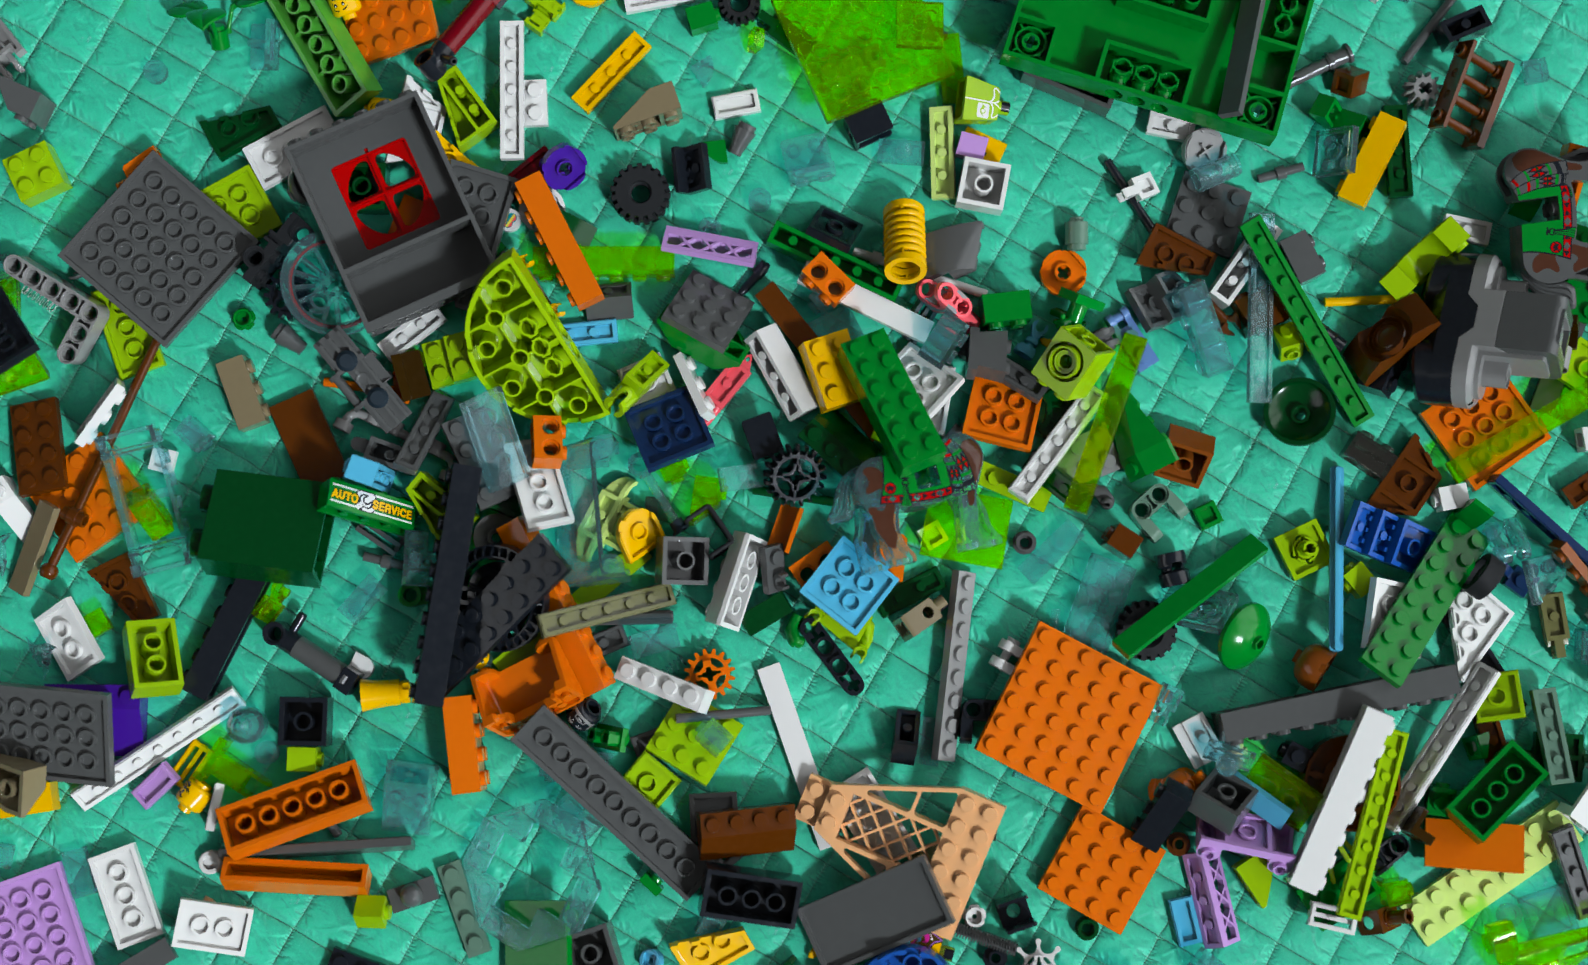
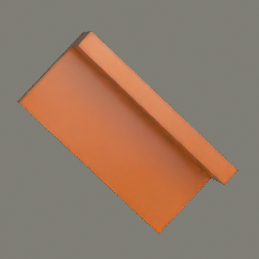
(786, 526)

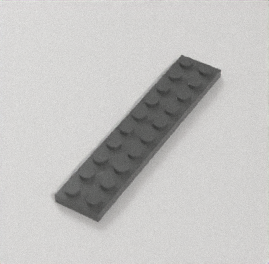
(612, 800)

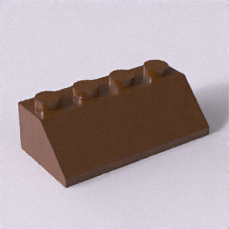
(746, 830)

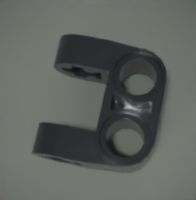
(966, 720)

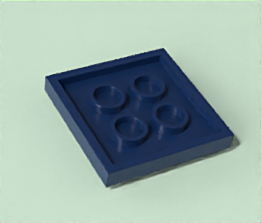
(668, 429)

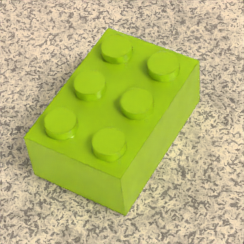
(152, 658)

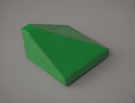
(1477, 746)

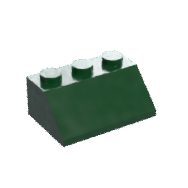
(837, 442)

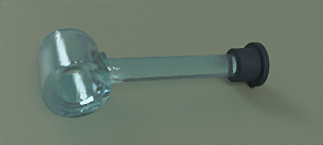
(677, 524)

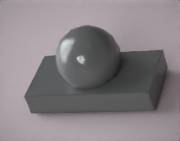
(413, 894)

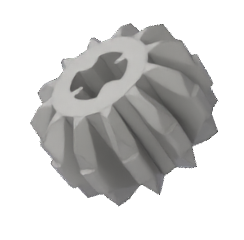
(1417, 82)

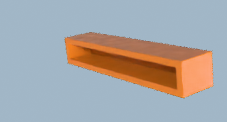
(559, 240)
(296, 877)

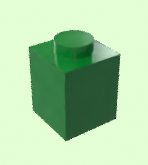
(702, 18)

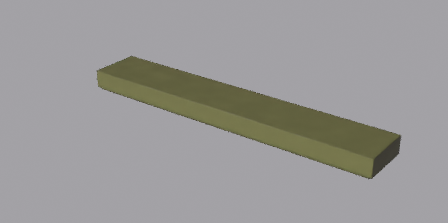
(605, 610)

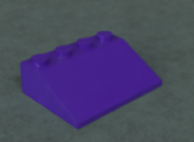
(128, 715)

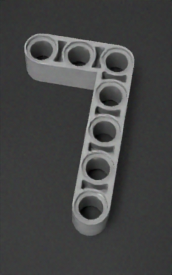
(65, 299)

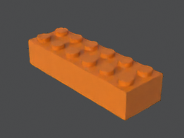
(293, 810)

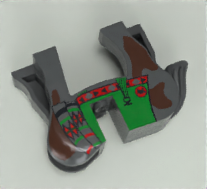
(1546, 250)

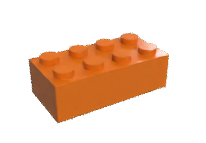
(465, 745)

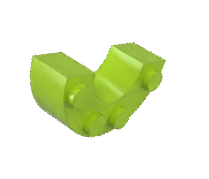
(1419, 260)

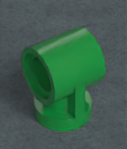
(420, 599)

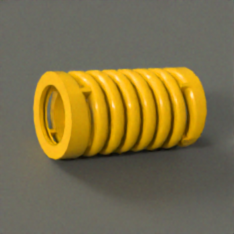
(904, 241)

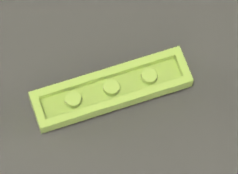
(942, 153)

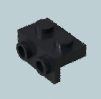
(691, 169)

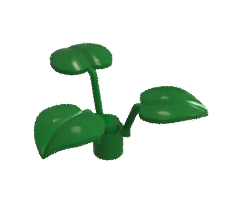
(204, 19)

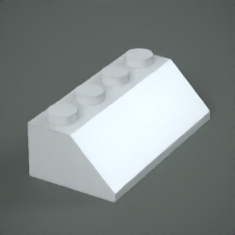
(735, 581)

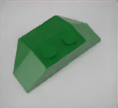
(704, 354)

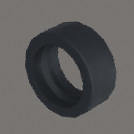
(1484, 576)

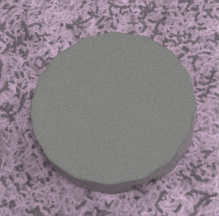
(1202, 147)

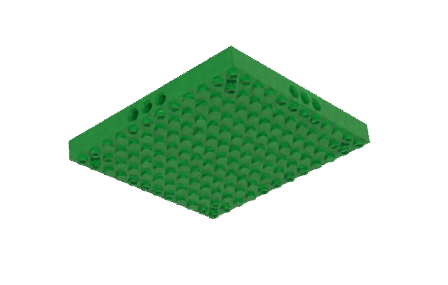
(1162, 55)

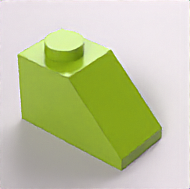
(1255, 878)

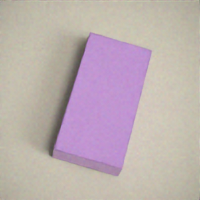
(156, 785)

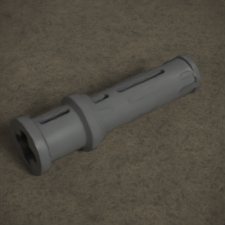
(1328, 62)

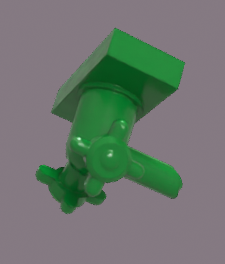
(1077, 309)

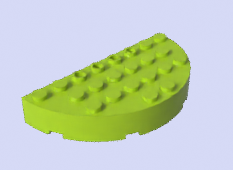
(526, 349)

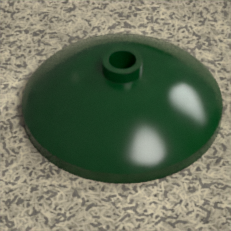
(1297, 397)

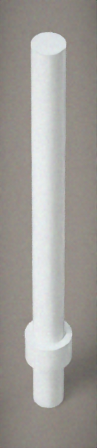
(877, 259)

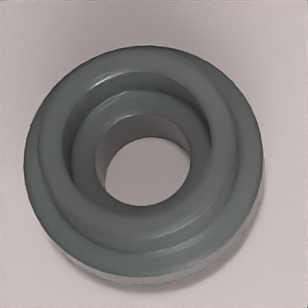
(1031, 542)

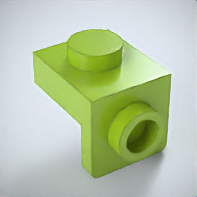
(1288, 341)

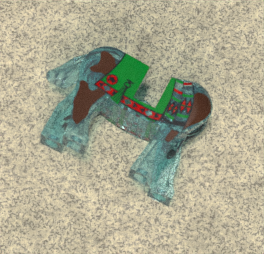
(878, 496)

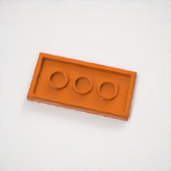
(1456, 850)

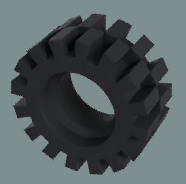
(739, 17)

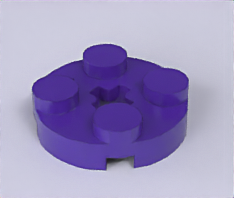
(552, 161)

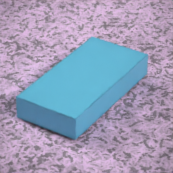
(1185, 920)

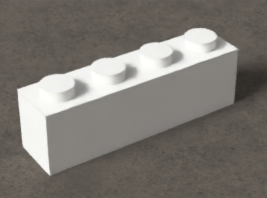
(1233, 275)
(782, 371)
(664, 685)

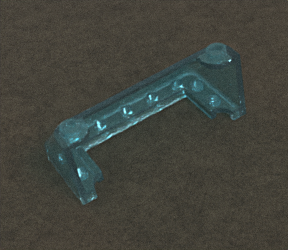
(582, 541)

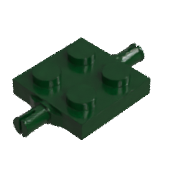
(1576, 751)

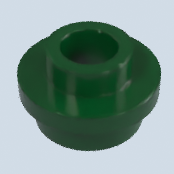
(1092, 933)

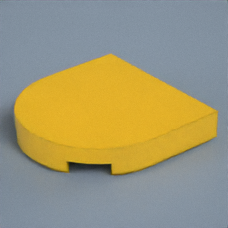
(637, 533)

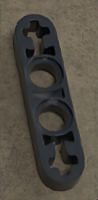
(833, 655)

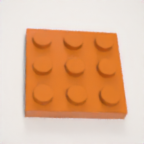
(1000, 416)

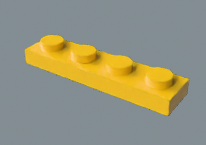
(611, 72)

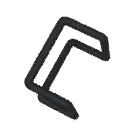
(720, 524)

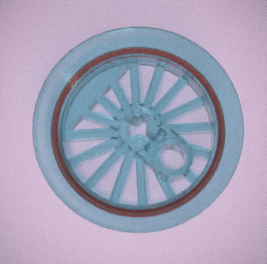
(297, 254)

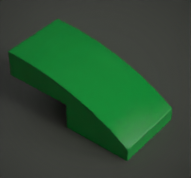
(1474, 513)

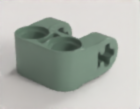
(1144, 523)

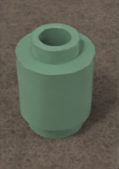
(1076, 234)

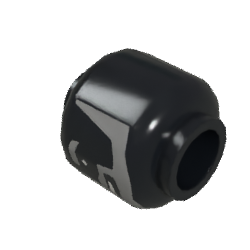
(584, 714)

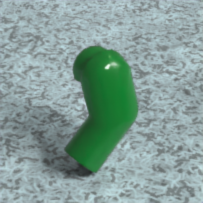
(791, 631)

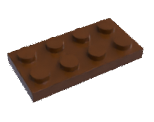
(39, 447)

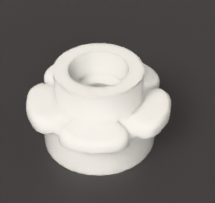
(974, 922)

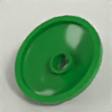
(1244, 636)

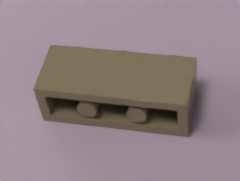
(243, 392)

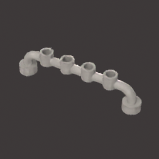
(437, 448)

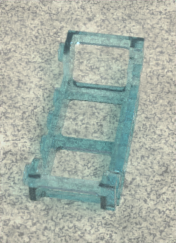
(135, 548)

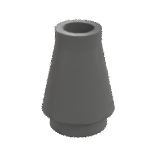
(741, 138)
(288, 338)

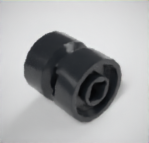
(1171, 577)

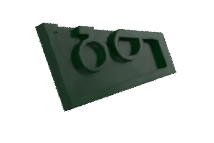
(235, 132)

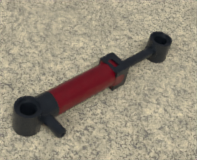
(433, 60)

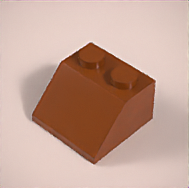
(1194, 454)

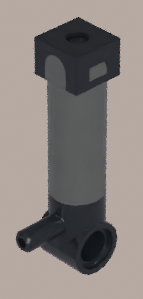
(342, 676)

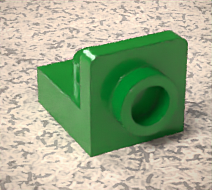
(1438, 797)

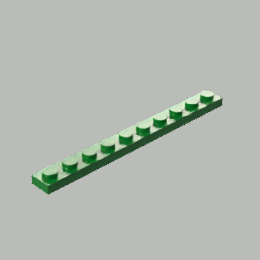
(1305, 320)

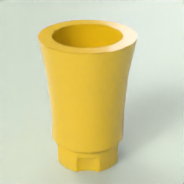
(383, 693)

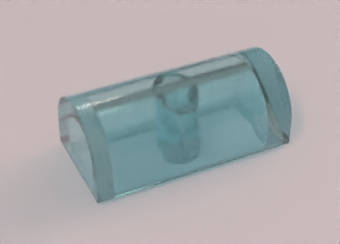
(1216, 172)

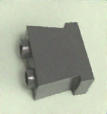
(987, 355)

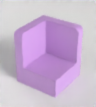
(971, 146)

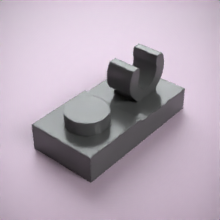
(773, 568)

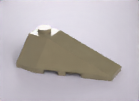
(20, 784)

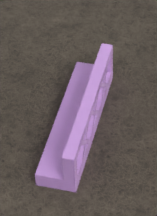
(710, 246)
(1208, 901)

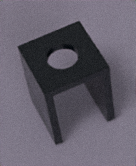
(868, 126)
(762, 436)
(1022, 921)

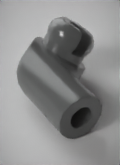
(1104, 497)

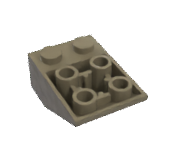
(654, 109)

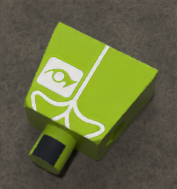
(978, 102)

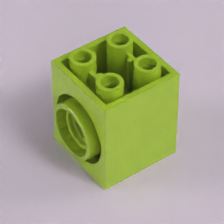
(1072, 362)

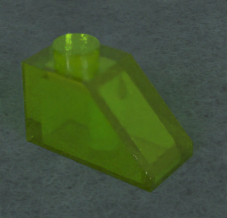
(705, 491)

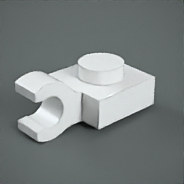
(1141, 187)

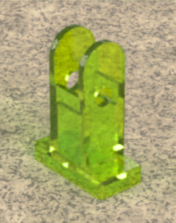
(229, 768)

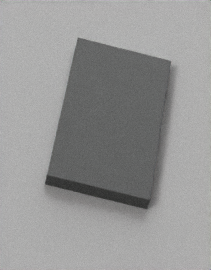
(876, 914)

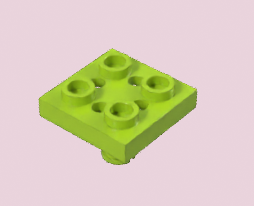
(1312, 546)

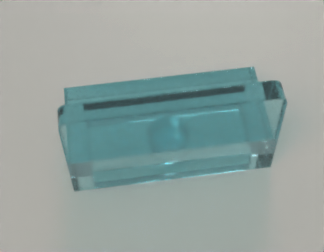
(654, 641)

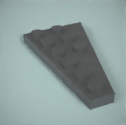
(490, 200)

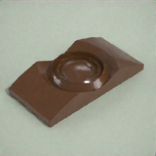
(1390, 338)

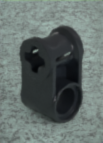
(1387, 856)

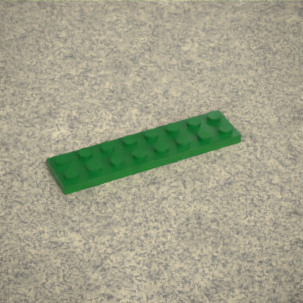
(1423, 601)

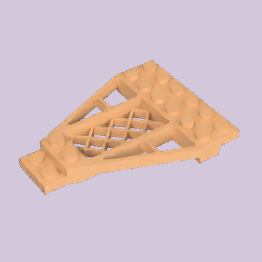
(959, 850)

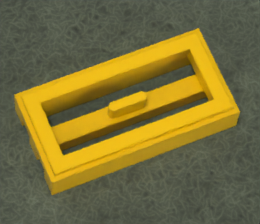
(202, 748)

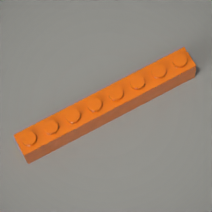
(579, 646)

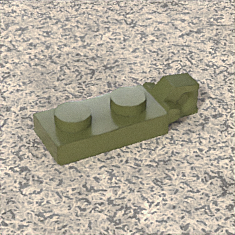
(1554, 623)

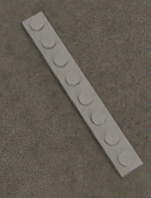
(953, 666)

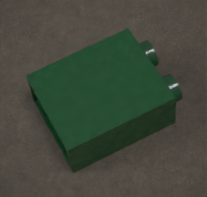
(262, 529)

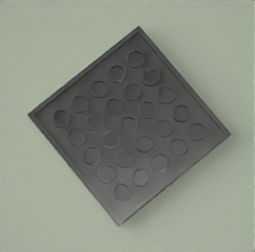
(159, 249)

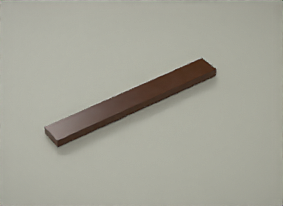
(798, 332)

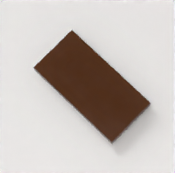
(308, 437)

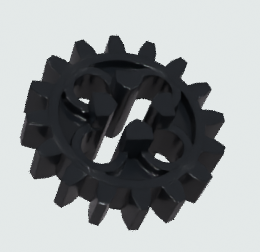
(275, 297)

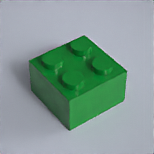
(1005, 310)

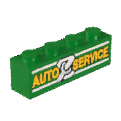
(366, 506)

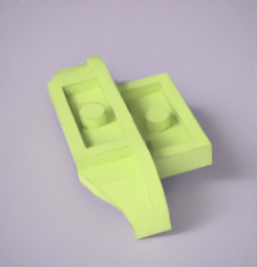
(612, 504)

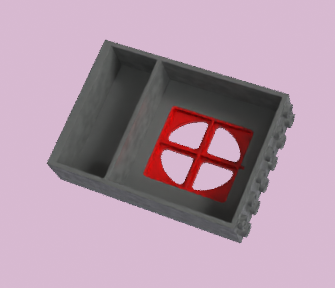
(417, 265)

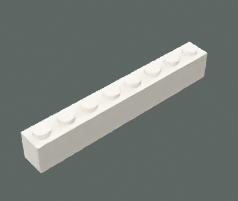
(1340, 799)

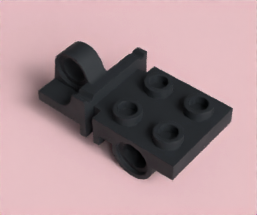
(274, 253)

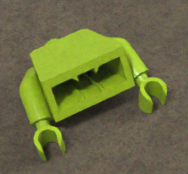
(858, 643)

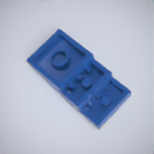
(1385, 536)

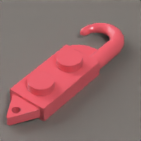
(727, 385)

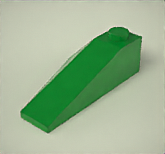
(1140, 443)

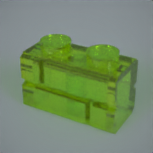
(150, 512)

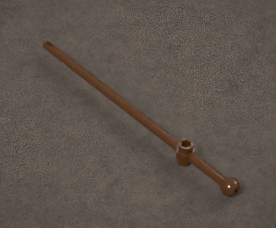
(74, 515)

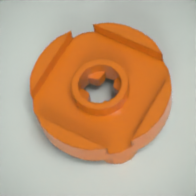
(1062, 259)

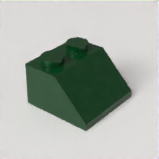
(363, 185)

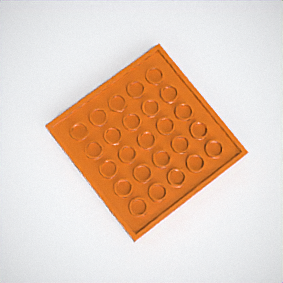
(1068, 717)

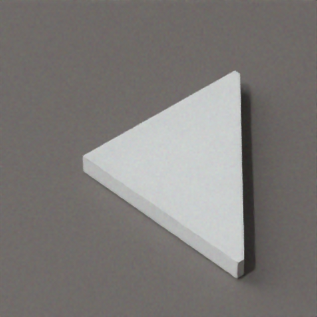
(1474, 628)

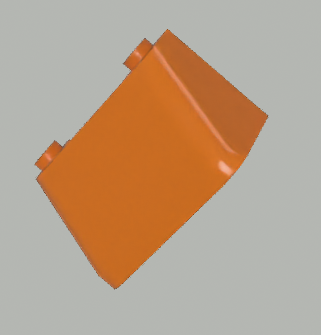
(516, 693)

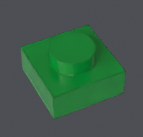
(652, 882)

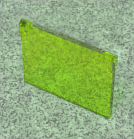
(940, 534)

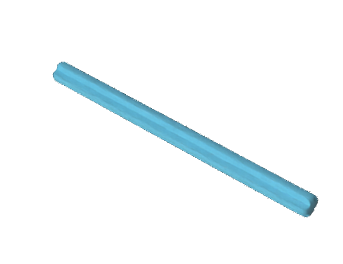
(1336, 558)

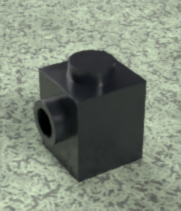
(1293, 755)

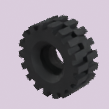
(647, 210)
(1135, 612)

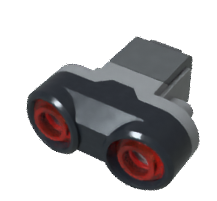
(1486, 332)

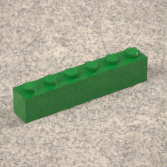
(805, 248)

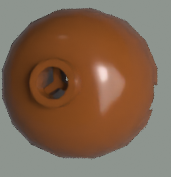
(1312, 665)

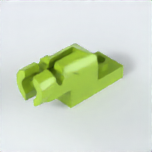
(637, 382)

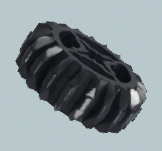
(794, 493)

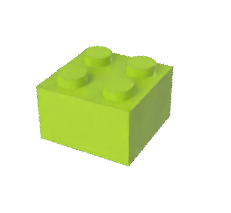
(37, 174)

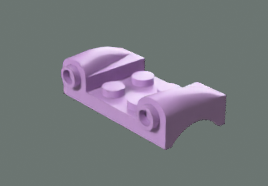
(1251, 837)

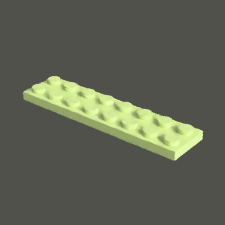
(1464, 893)

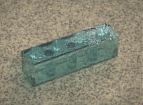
(1202, 328)

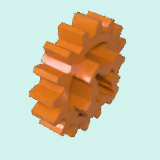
(706, 658)

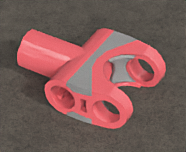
(949, 299)

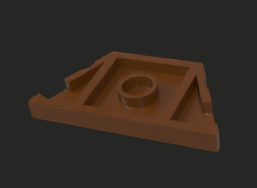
(1408, 481)

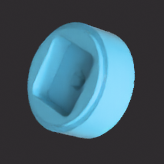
(651, 957)

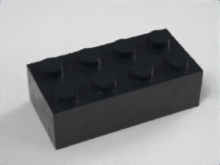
(750, 895)

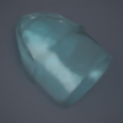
(246, 725)

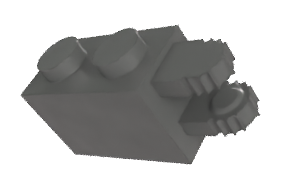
(377, 451)

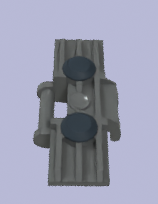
(368, 373)

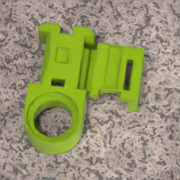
(543, 11)

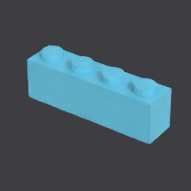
(369, 473)

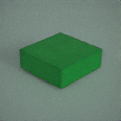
(1207, 515)

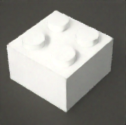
(982, 186)

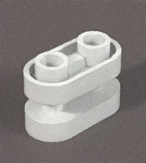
(1009, 648)

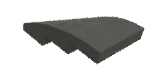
(953, 250)
(1154, 302)

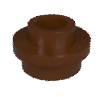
(1170, 843)

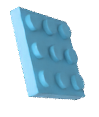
(842, 590)

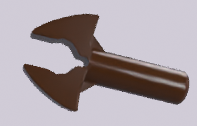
(1223, 319)

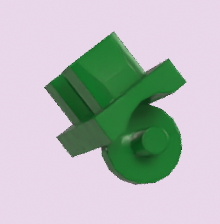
(609, 737)

